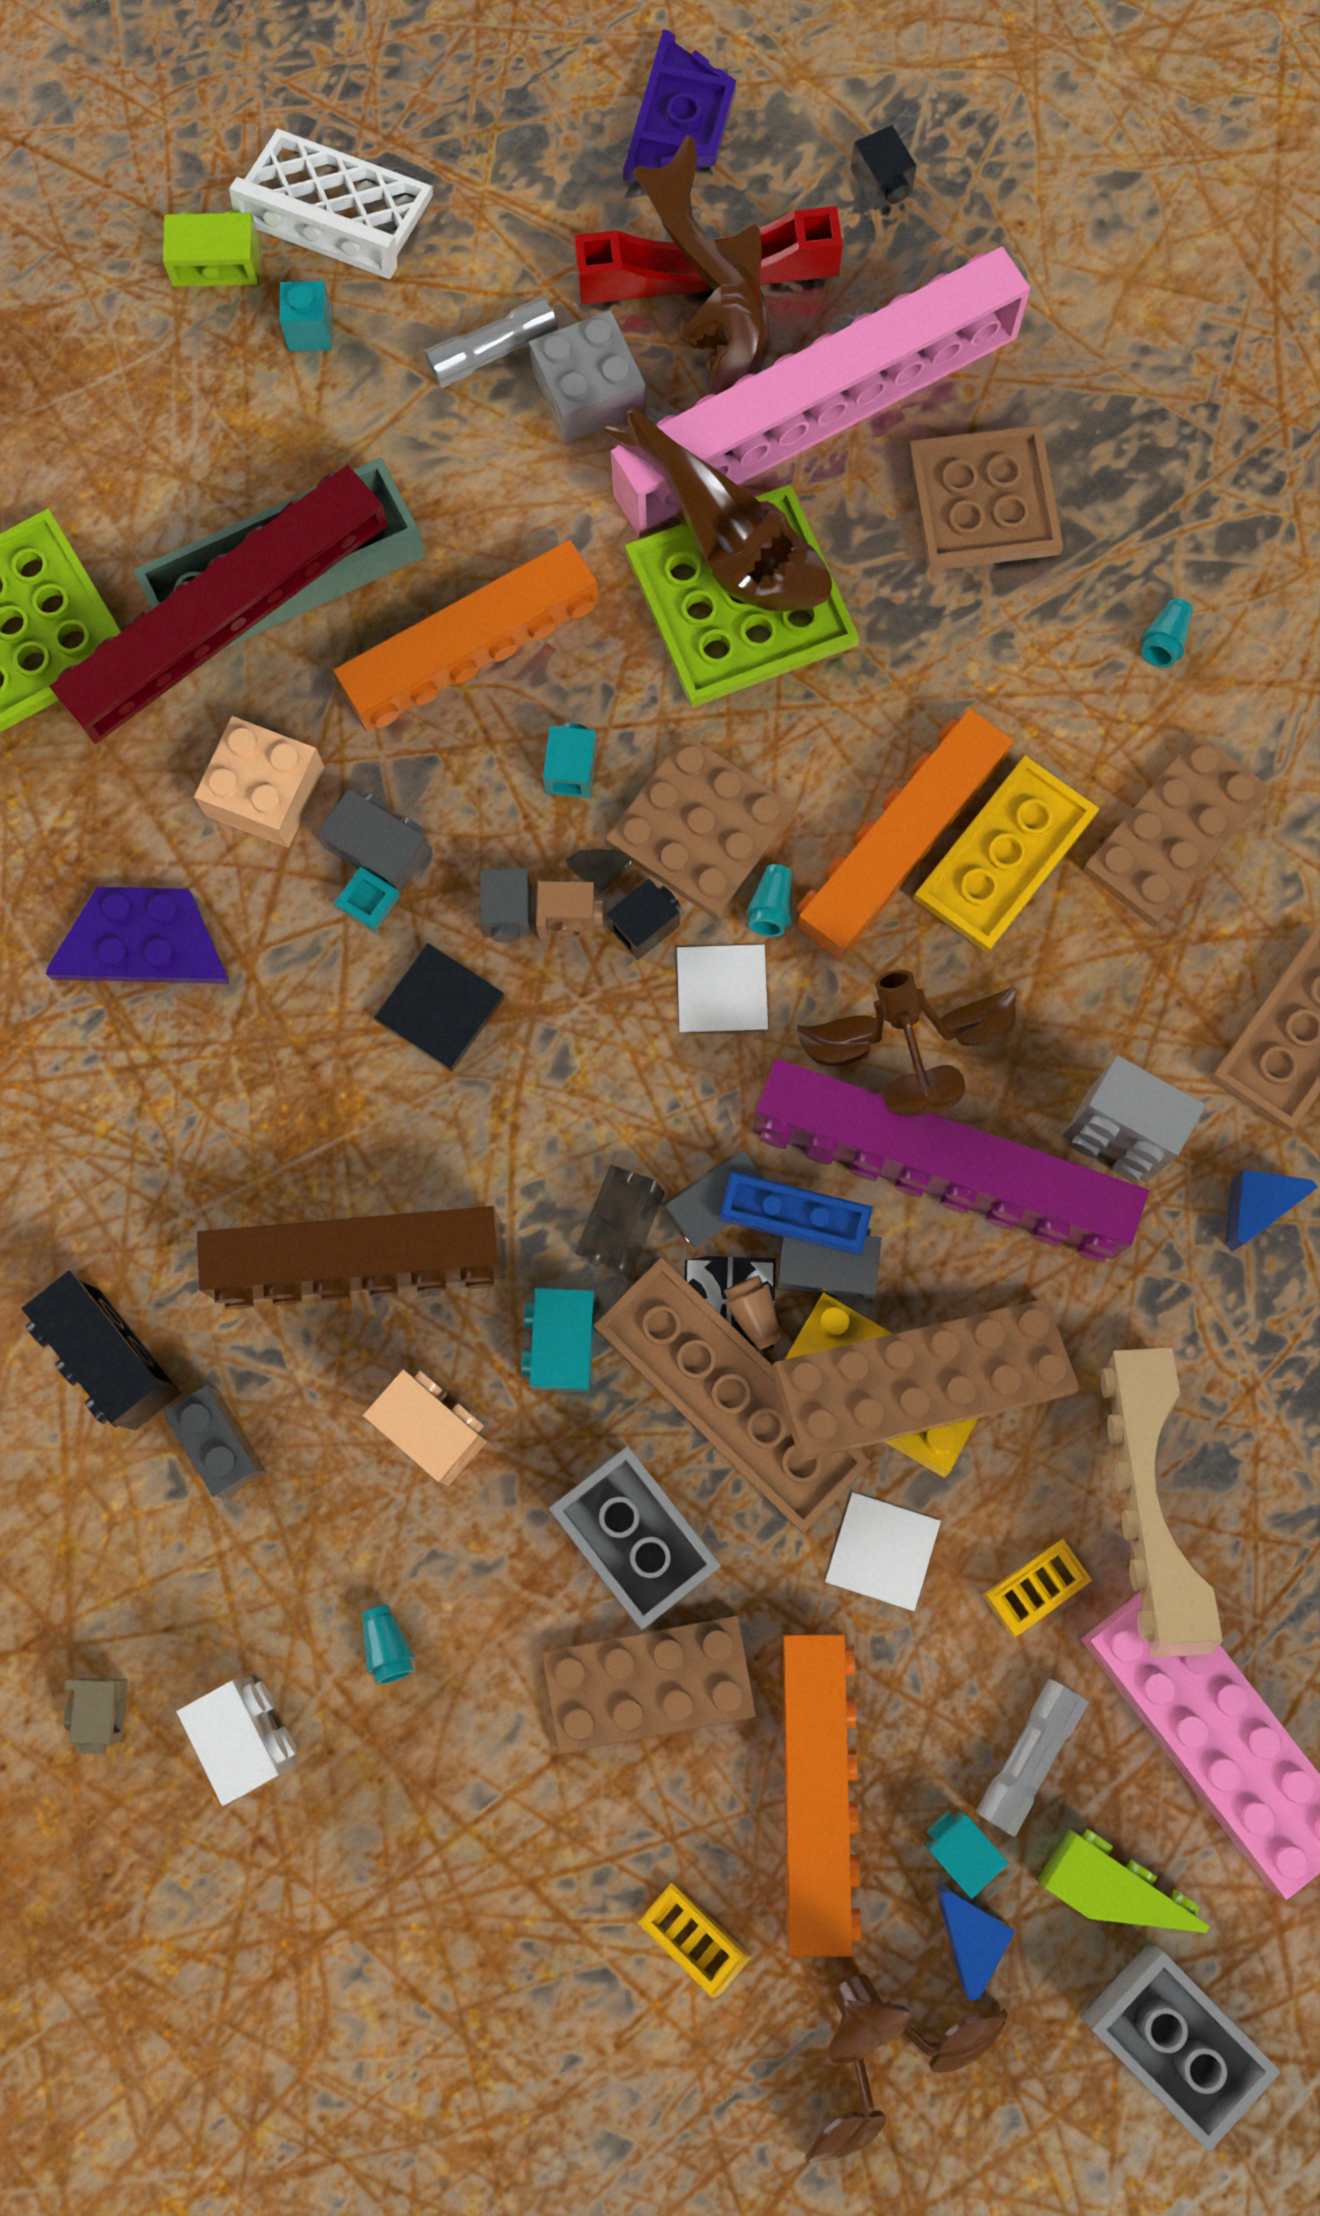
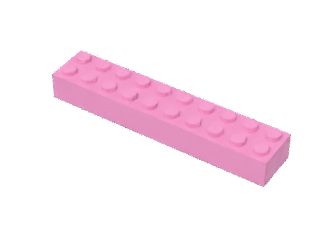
(834, 382)

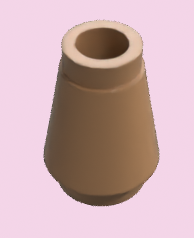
(754, 1311)

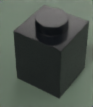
(883, 167)
(644, 918)

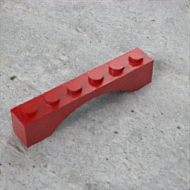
(629, 267)

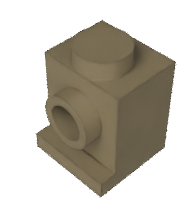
(95, 1713)

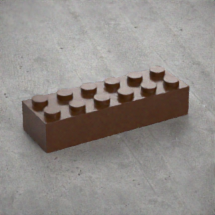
(351, 1256)

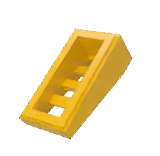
(1004, 1611)
(697, 1969)

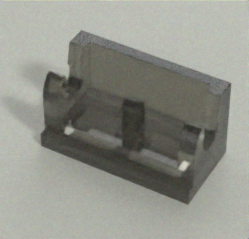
(620, 1221)

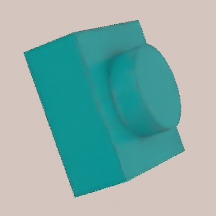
(367, 899)

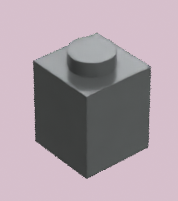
(505, 904)

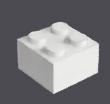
(238, 1738)

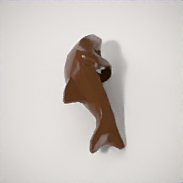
(730, 268)
(738, 538)

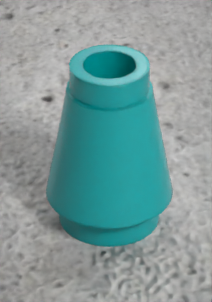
(1167, 634)
(771, 904)
(385, 1646)

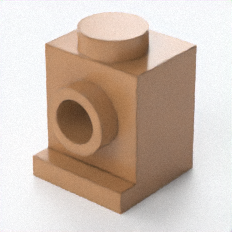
(567, 908)

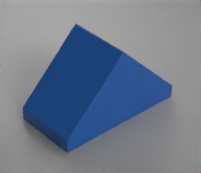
(1260, 1200)
(975, 1939)

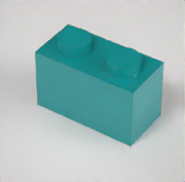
(560, 1340)

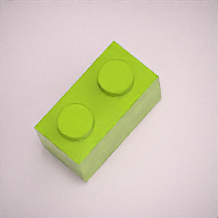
(211, 249)

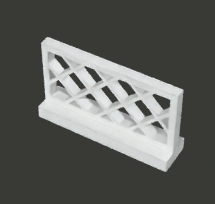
(316, 224)

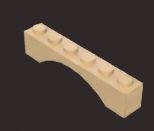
(1176, 1601)

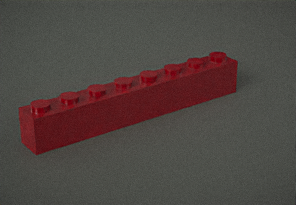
(219, 603)

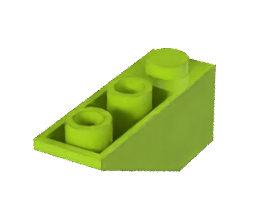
(1108, 1891)

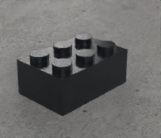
(99, 1352)

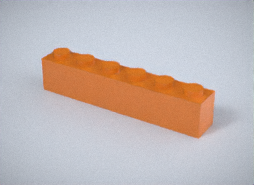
(468, 636)
(903, 835)
(818, 1796)

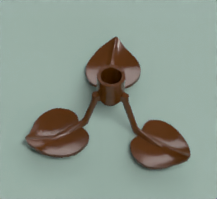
(901, 1004)
(869, 2024)

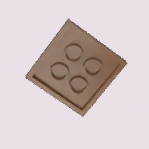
(985, 498)
(701, 826)

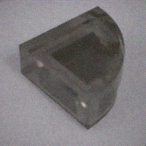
(598, 866)

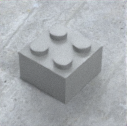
(587, 375)

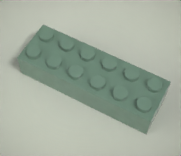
(380, 555)

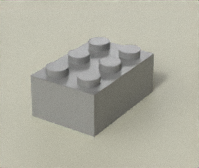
(1133, 1121)
(634, 1537)
(1180, 2045)

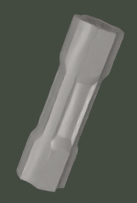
(461, 355)
(1049, 1726)

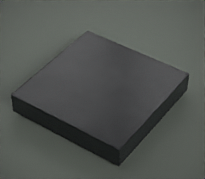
(439, 1007)

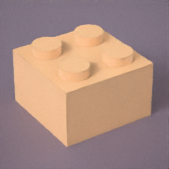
(260, 782)
(426, 1428)

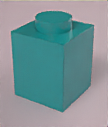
(306, 315)
(570, 760)
(964, 1852)

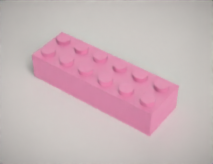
(1223, 1746)

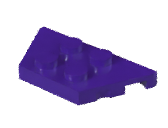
(680, 100)
(139, 939)

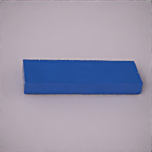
(795, 1213)

